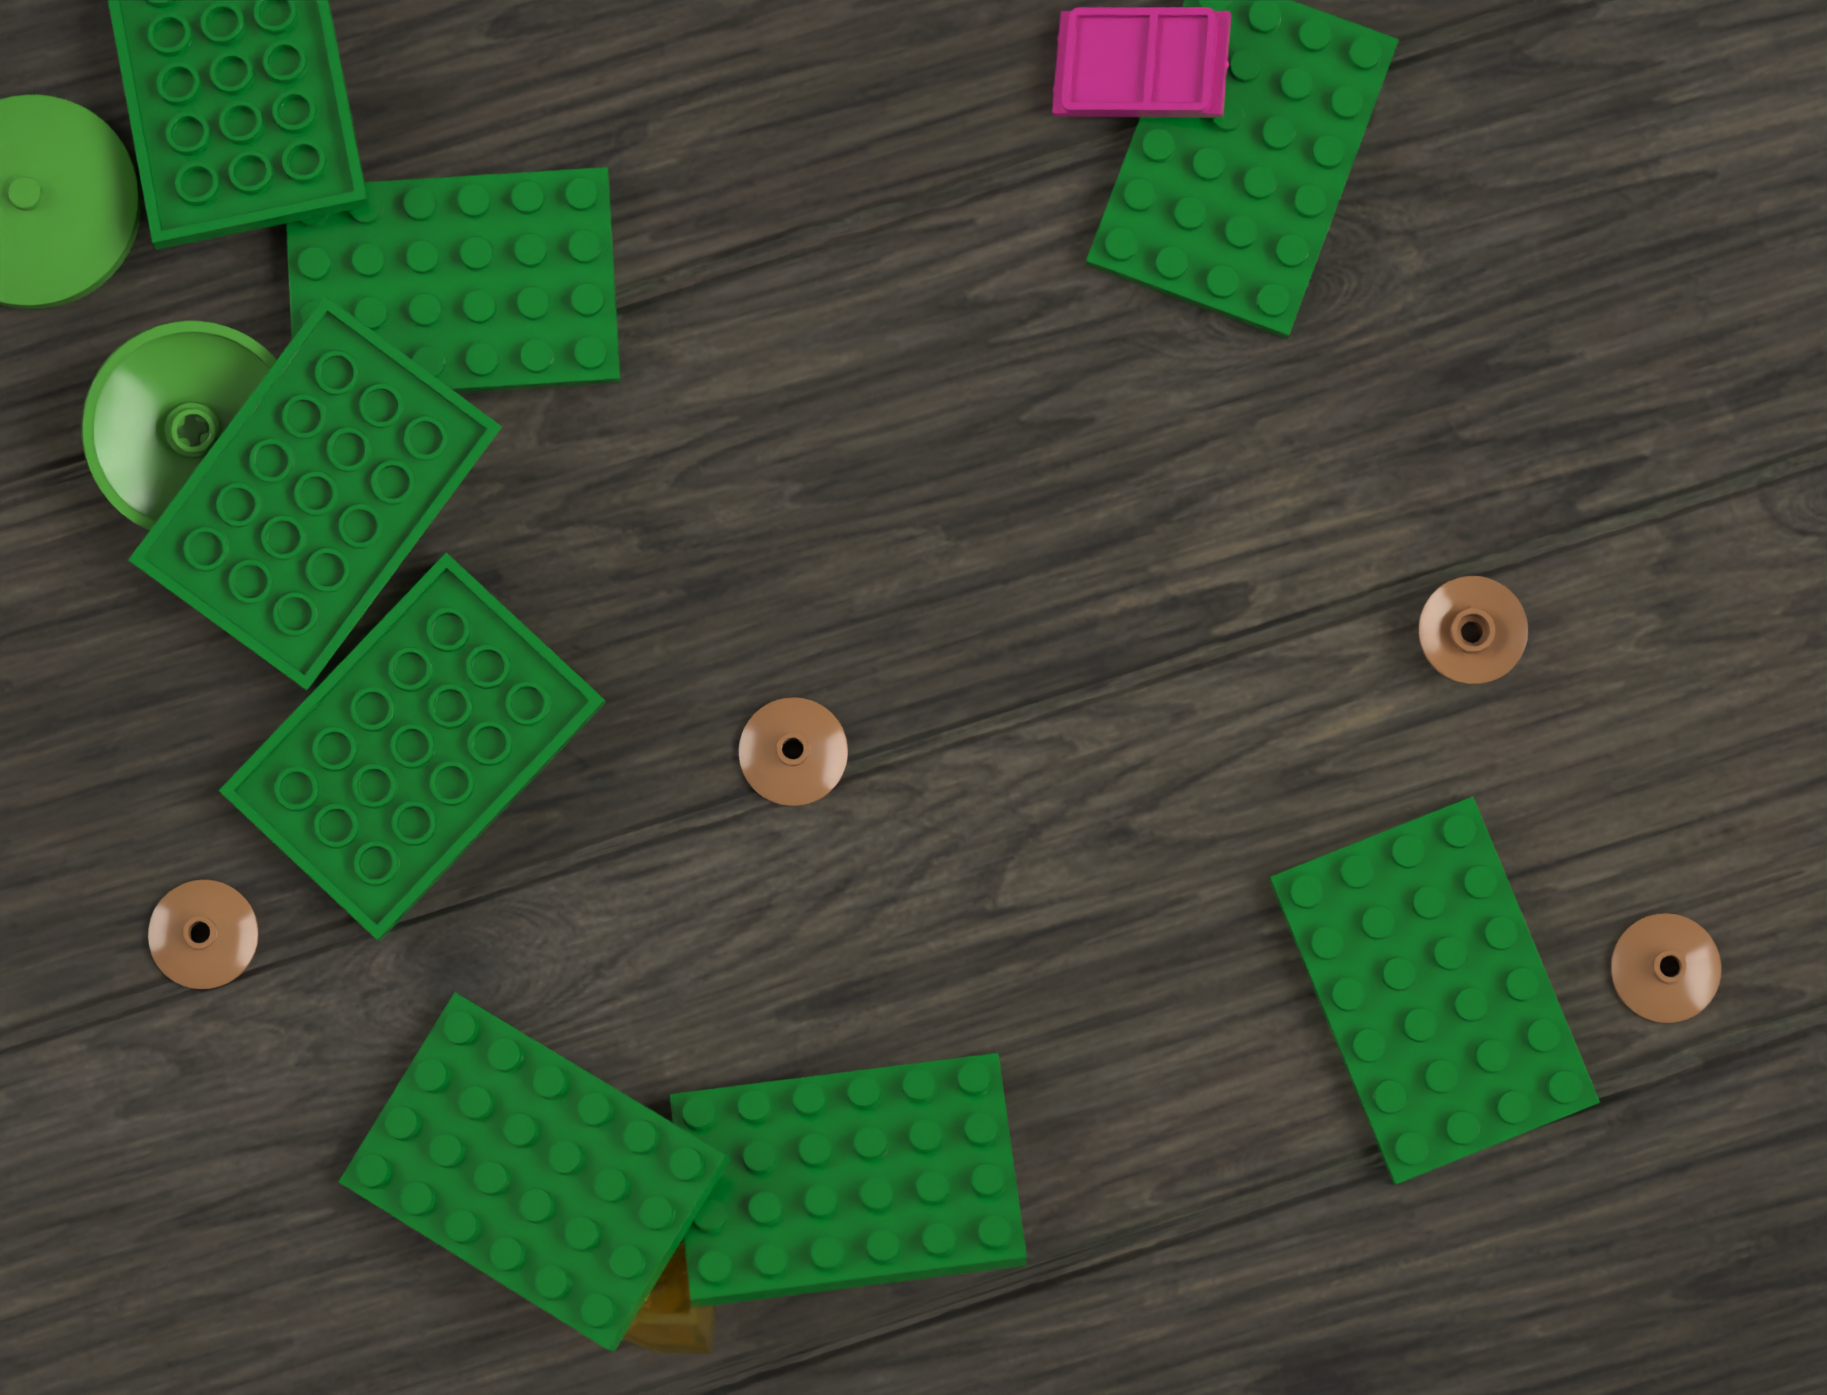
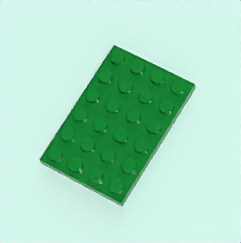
(236, 114)
(1244, 200)
(474, 276)
(315, 493)
(412, 747)
(1433, 990)
(534, 1171)
(853, 1180)

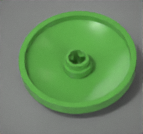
(63, 202)
(163, 409)

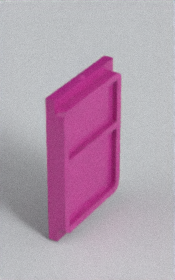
(1141, 62)

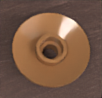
(1488, 607)
(800, 779)
(231, 938)
(1638, 972)

